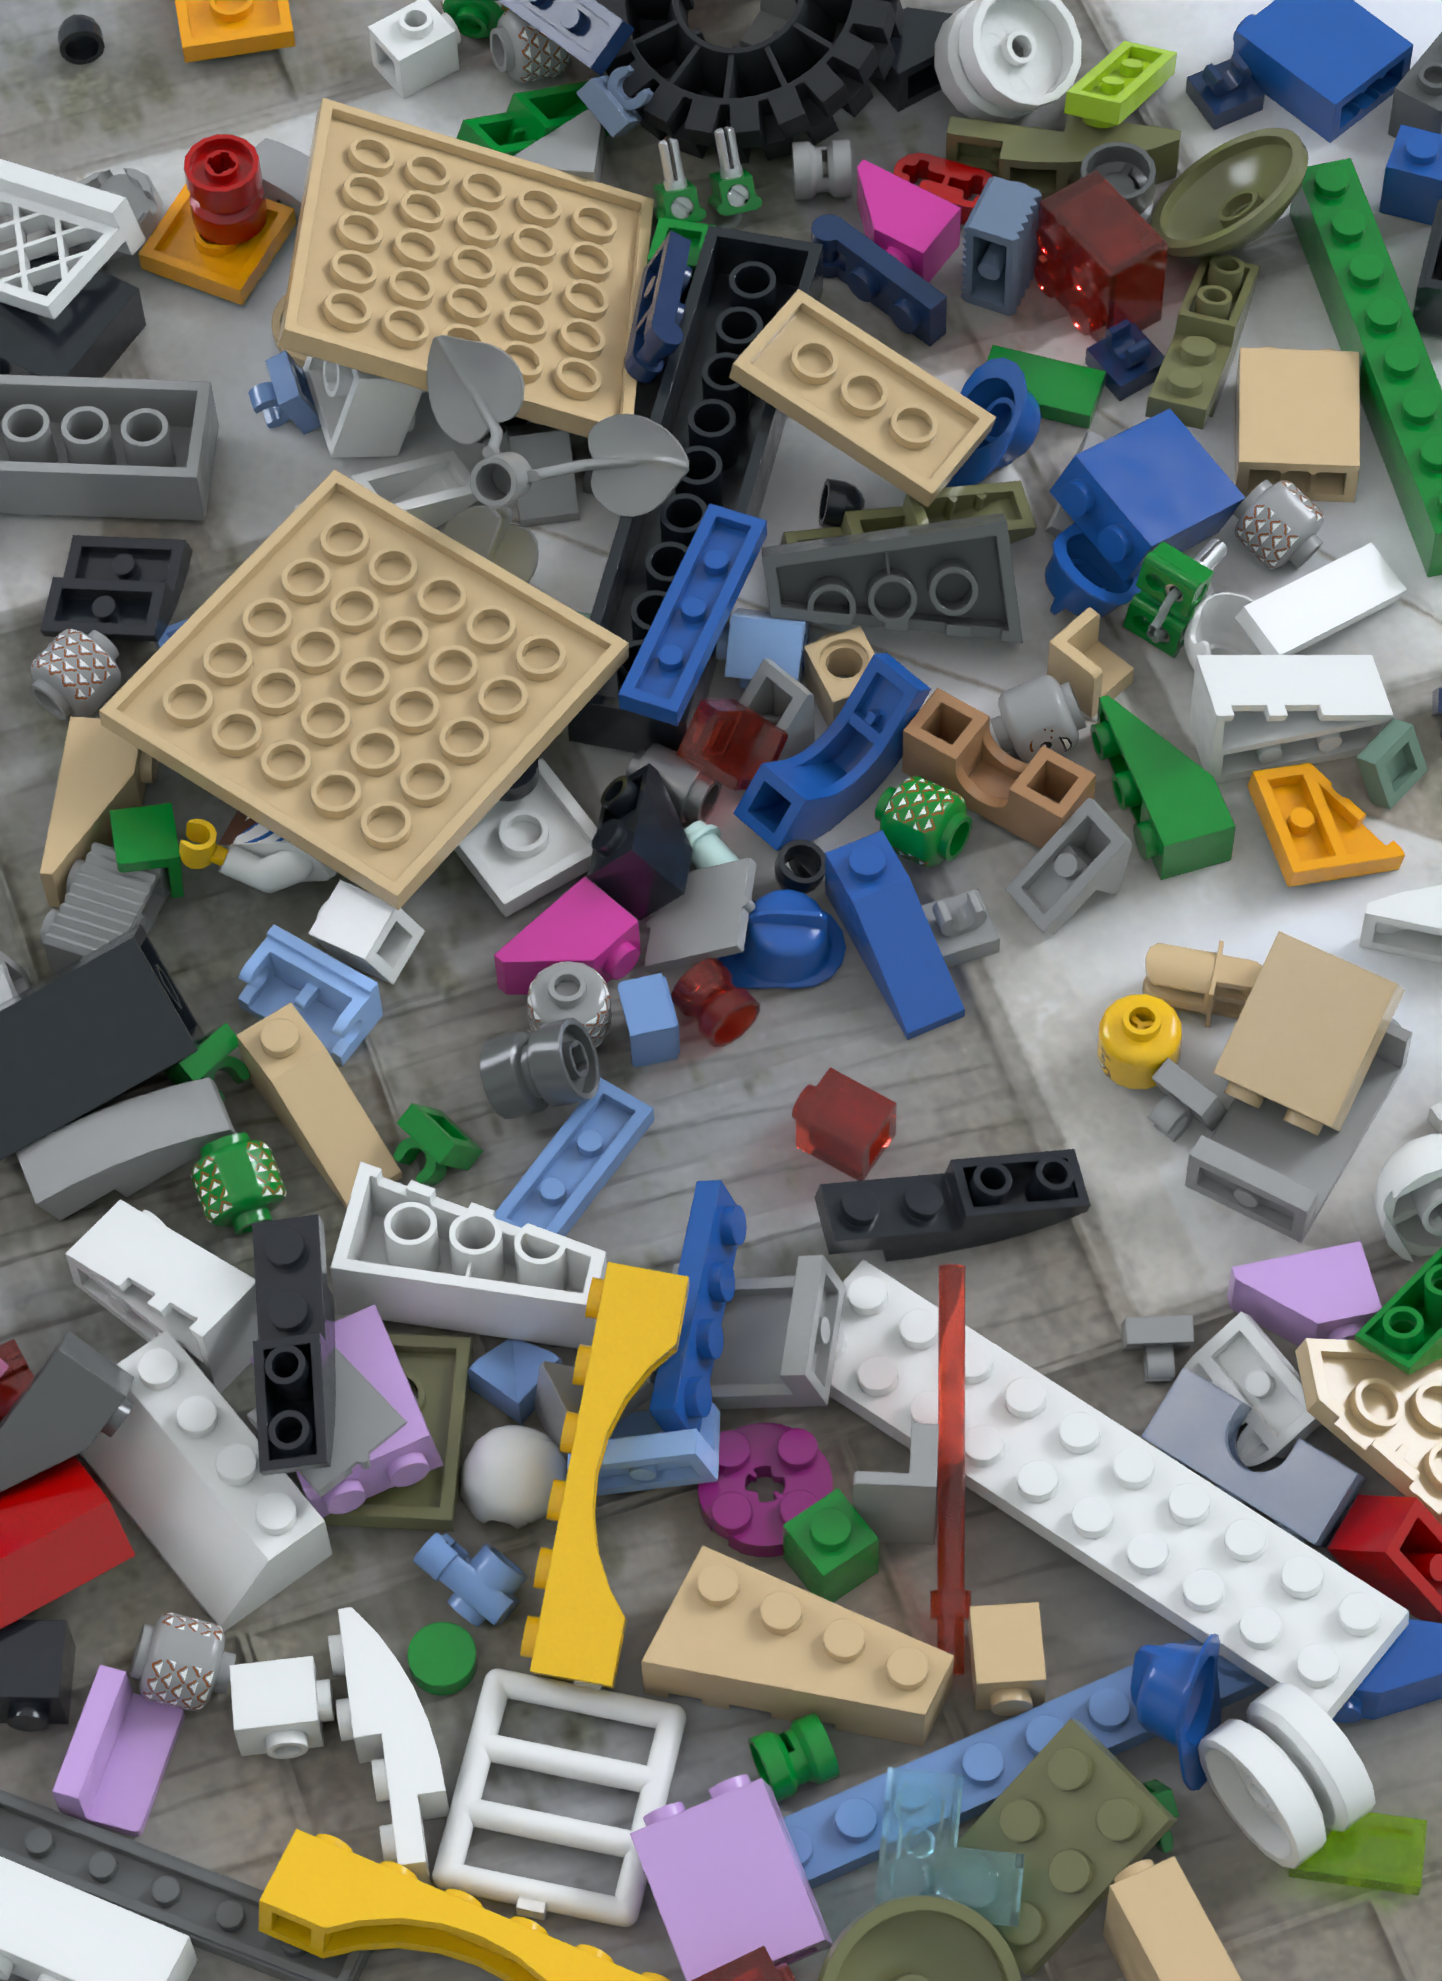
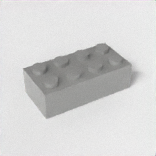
(106, 447)

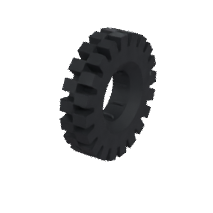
(762, 89)

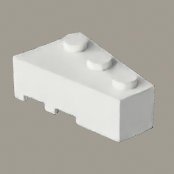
(1283, 710)

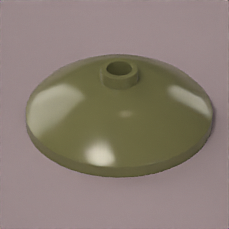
(1231, 193)
(920, 1942)

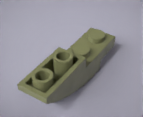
(1049, 157)
(1204, 340)

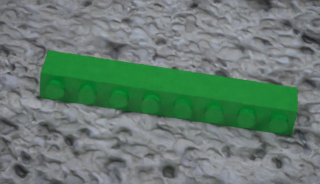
(1375, 320)

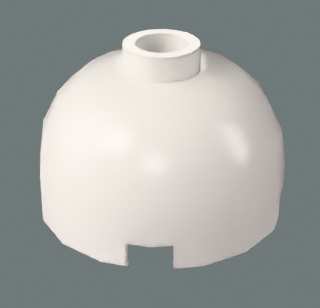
(1411, 1197)

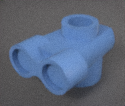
(480, 1585)

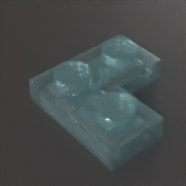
(922, 1851)

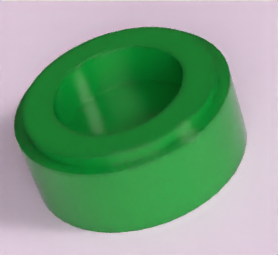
(442, 1658)

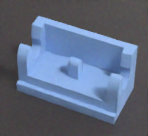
(327, 993)

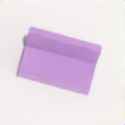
(117, 1756)

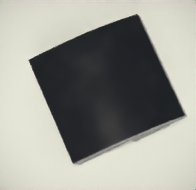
(118, 587)

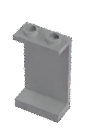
(1280, 1170)

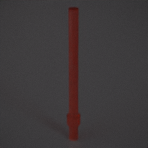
(951, 1601)

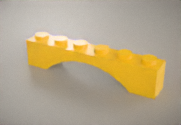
(633, 1336)
(345, 1903)

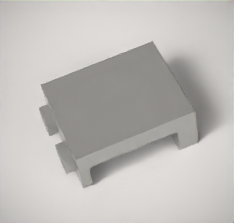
(780, 1339)

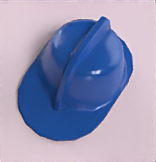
(1002, 391)
(1083, 577)
(787, 944)
(1179, 1698)

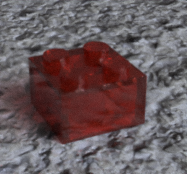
(1099, 257)

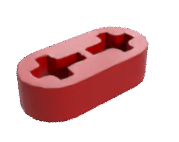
(944, 179)

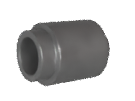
(690, 789)

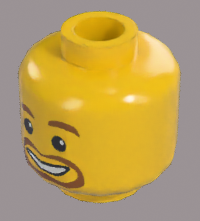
(1137, 1039)

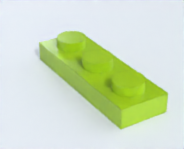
(1119, 84)

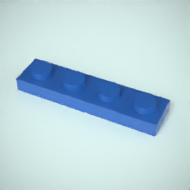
(693, 614)
(708, 1255)

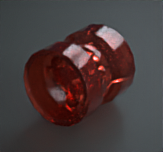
(715, 1002)

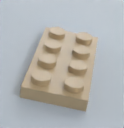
(862, 397)

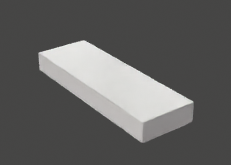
(1321, 603)

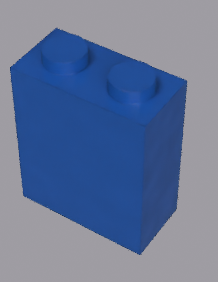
(1323, 60)
(1146, 490)

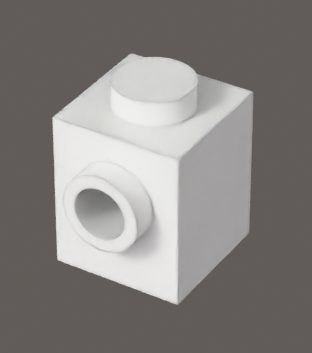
(415, 47)
(366, 932)
(280, 1707)

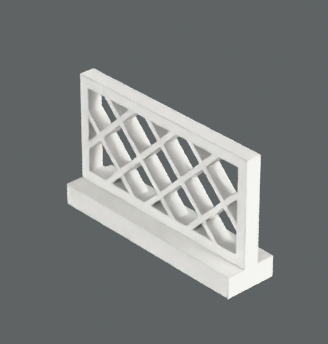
(77, 217)

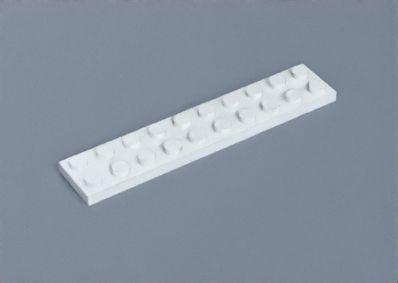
(1117, 1501)

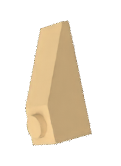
(95, 776)
(313, 1099)

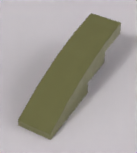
(949, 505)

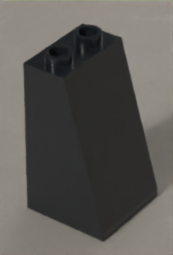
(88, 1037)

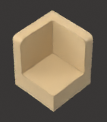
(1087, 663)

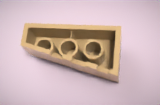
(791, 1653)

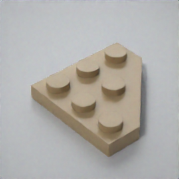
(1379, 1413)

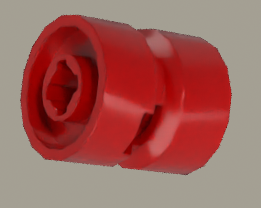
(225, 189)

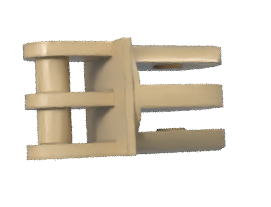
(1199, 979)

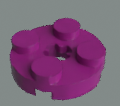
(757, 1452)

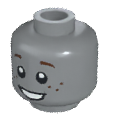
(1038, 716)

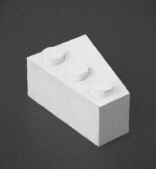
(171, 1284)

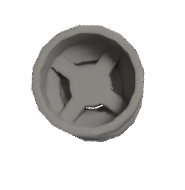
(808, 169)

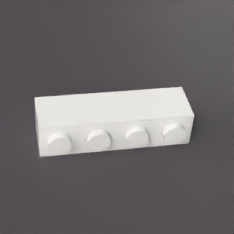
(73, 1936)

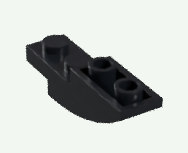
(955, 1210)
(293, 1346)

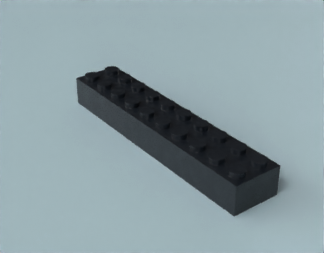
(730, 452)

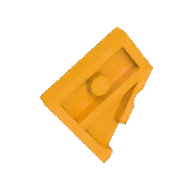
(1315, 828)

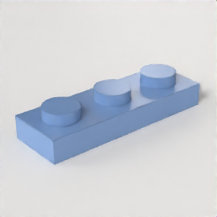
(578, 1161)

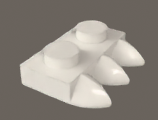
(1257, 1373)

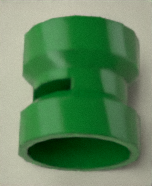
(794, 1756)

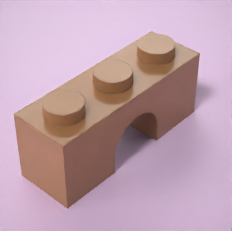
(956, 750)

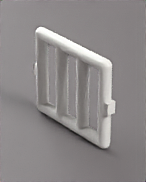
(484, 1745)

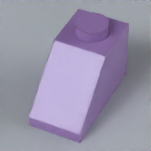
(1308, 1293)

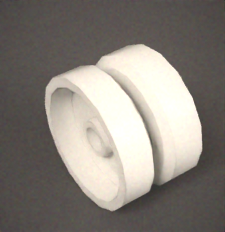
(1007, 57)
(1286, 1775)

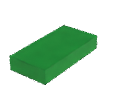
(1062, 389)

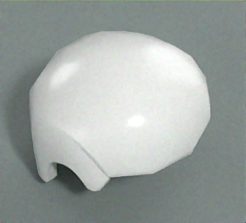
(1216, 630)
(511, 1475)

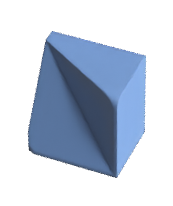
(650, 1019)
(510, 1376)

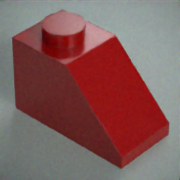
(1395, 1550)

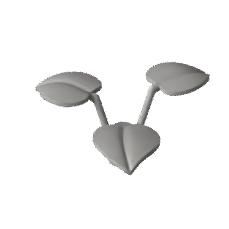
(480, 386)

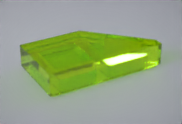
(1372, 1854)

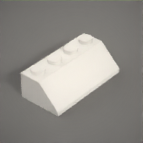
(196, 1489)

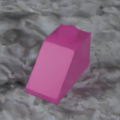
(907, 220)
(576, 928)

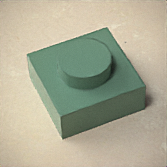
(1391, 763)

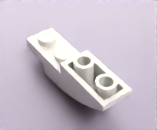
(391, 1734)

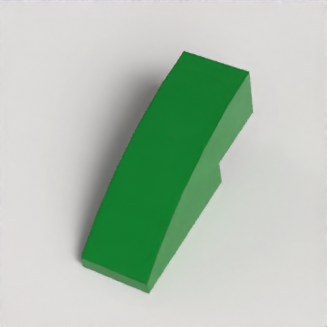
(527, 119)

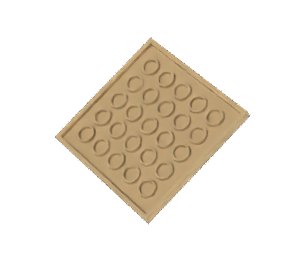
(461, 241)
(365, 687)

